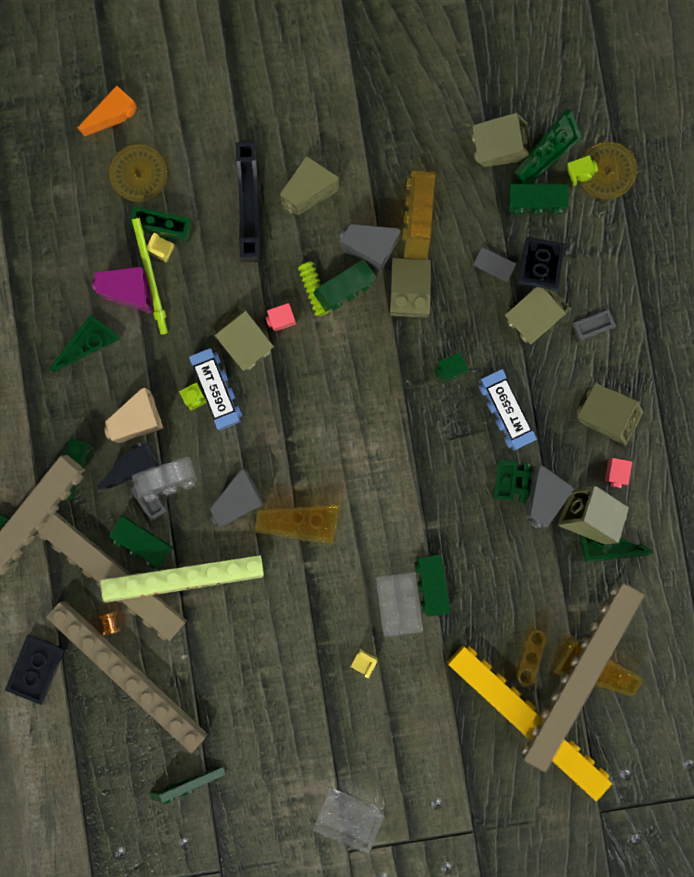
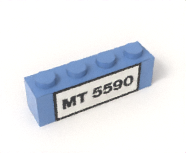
(215, 389)
(507, 410)

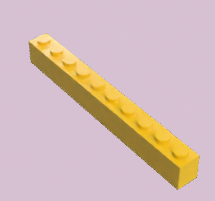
(524, 718)

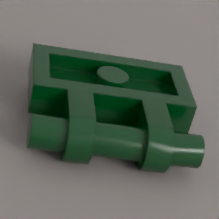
(506, 481)

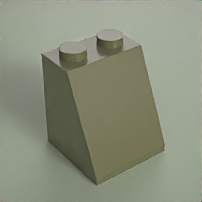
(501, 140)
(308, 187)
(537, 313)
(241, 338)
(610, 413)
(594, 515)

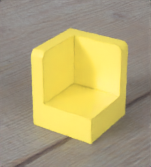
(160, 247)
(364, 662)

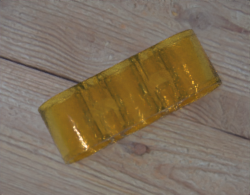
(531, 667)

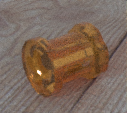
(110, 623)

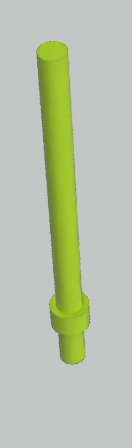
(159, 314)

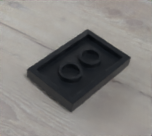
(35, 669)

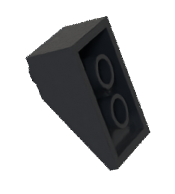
(541, 263)
(135, 461)

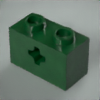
(451, 368)

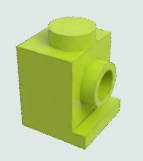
(581, 169)
(193, 396)

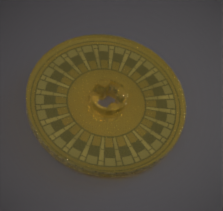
(620, 162)
(124, 168)

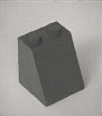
(369, 243)
(545, 497)
(236, 501)

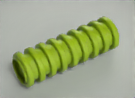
(311, 283)

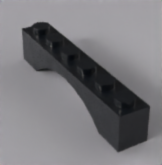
(248, 202)

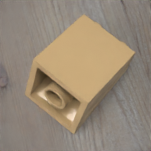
(134, 418)

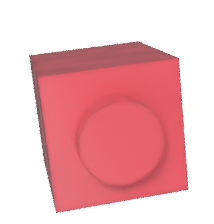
(280, 317)
(618, 472)

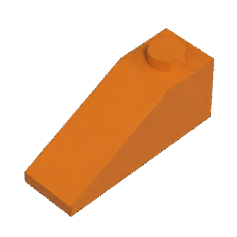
(109, 112)

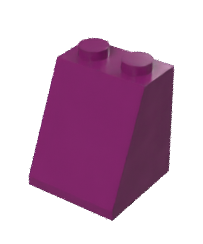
(124, 287)

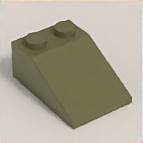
(410, 288)

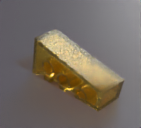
(419, 214)
(306, 524)
(613, 677)

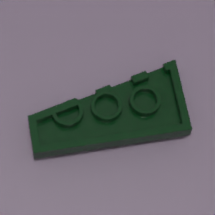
(552, 146)

